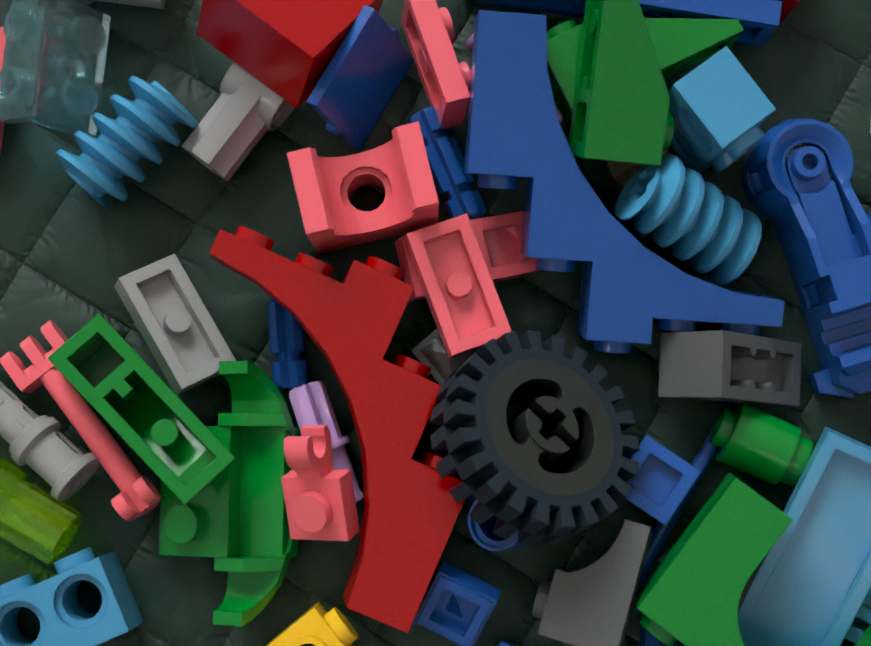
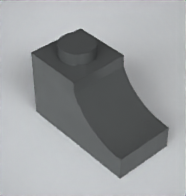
(729, 368)
(596, 601)

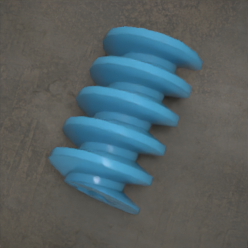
(126, 140)
(691, 218)

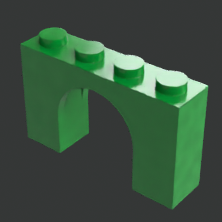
(702, 577)

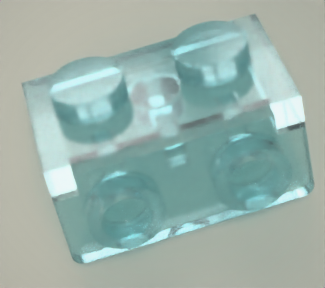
(53, 64)

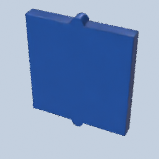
(361, 78)

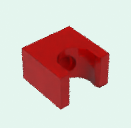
(280, 40)

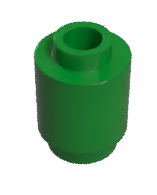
(761, 445)

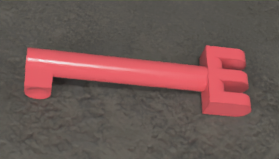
(137, 492)

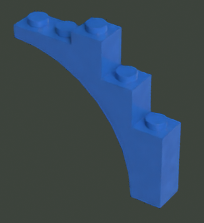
(518, 134)

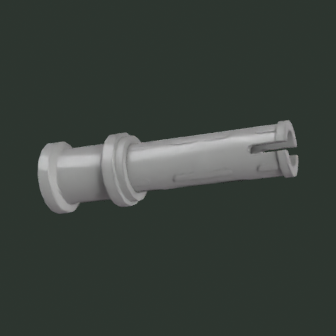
(42, 447)

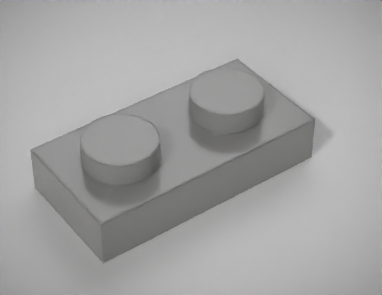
(174, 323)

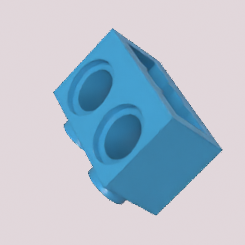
(717, 113)
(57, 607)

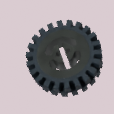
(505, 459)

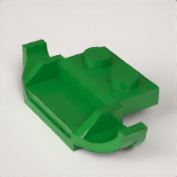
(243, 510)

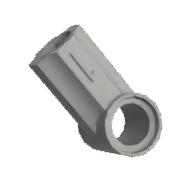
(236, 122)

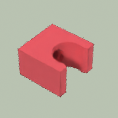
(328, 183)

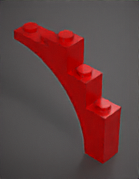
(352, 324)

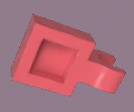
(316, 496)

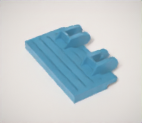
(821, 564)

